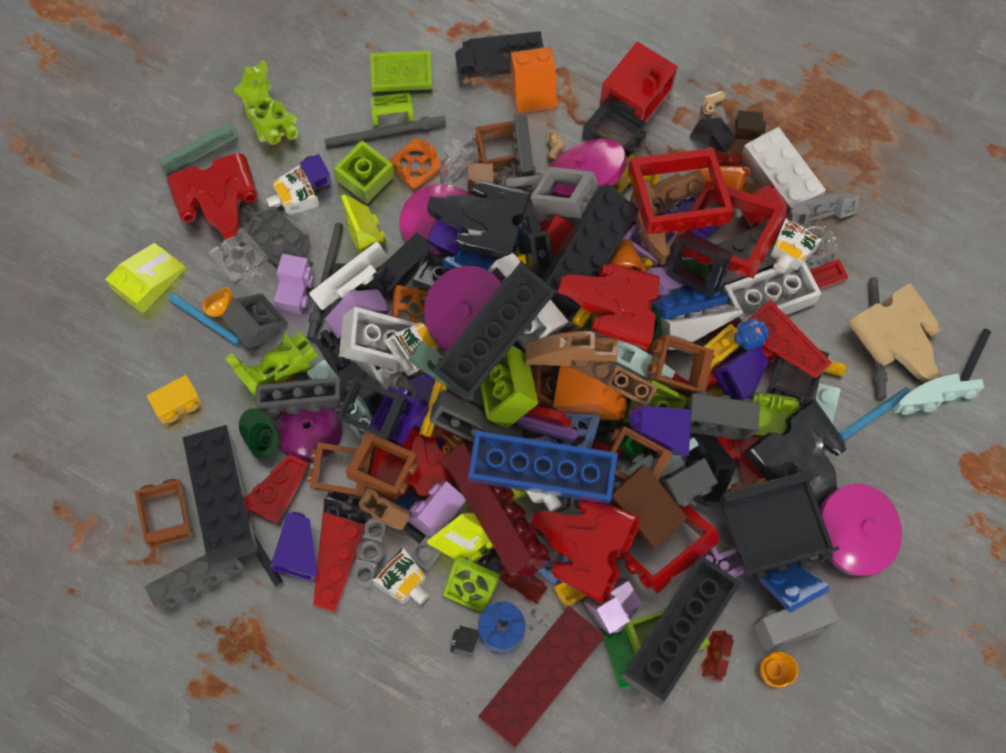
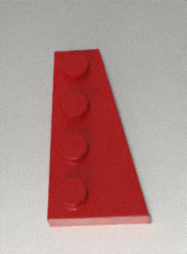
(335, 559)

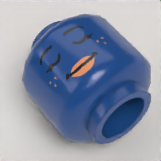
(751, 334)

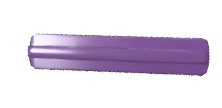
(547, 428)

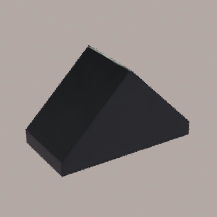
(714, 134)

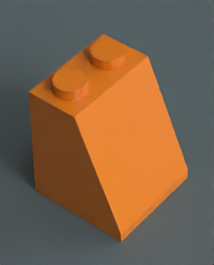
(533, 80)
(586, 395)

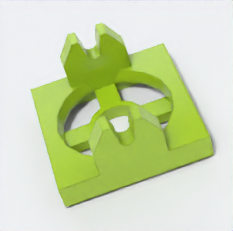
(391, 104)
(451, 591)

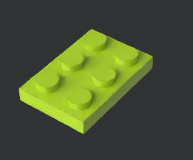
(401, 71)

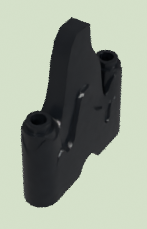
(484, 220)
(801, 449)

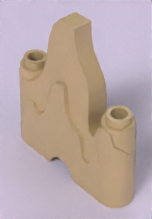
(900, 332)

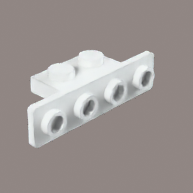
(351, 275)

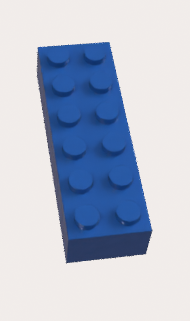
(542, 467)

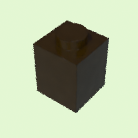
(749, 125)

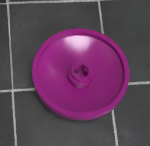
(456, 301)

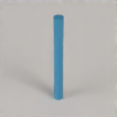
(204, 318)
(860, 423)

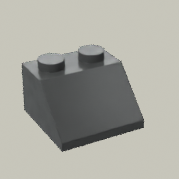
(253, 319)
(689, 481)

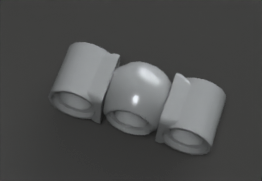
(370, 563)

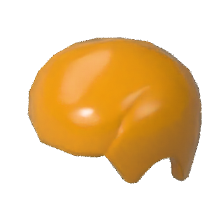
(217, 302)
(779, 669)

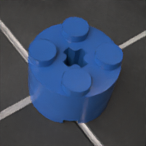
(508, 615)

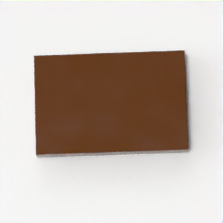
(648, 499)

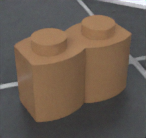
(384, 509)

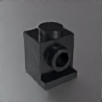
(464, 641)

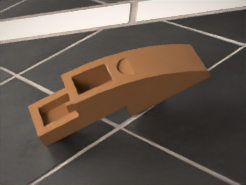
(675, 189)
(655, 242)
(564, 347)
(618, 379)

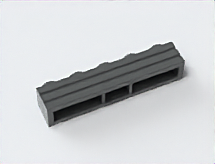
(523, 145)

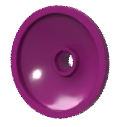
(300, 441)

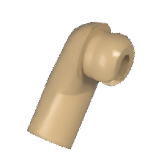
(710, 101)
(555, 144)

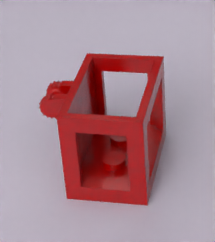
(640, 80)

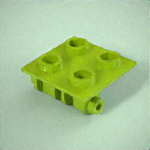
(773, 412)

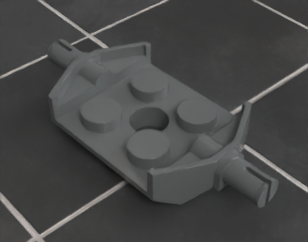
(268, 225)

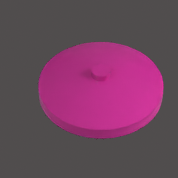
(599, 156)
(414, 212)
(863, 527)

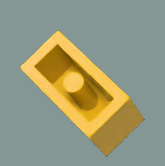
(174, 400)

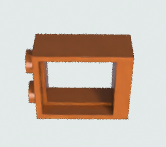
(490, 132)
(700, 366)
(659, 462)
(354, 469)
(313, 474)
(169, 534)

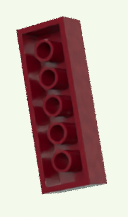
(499, 517)
(541, 678)

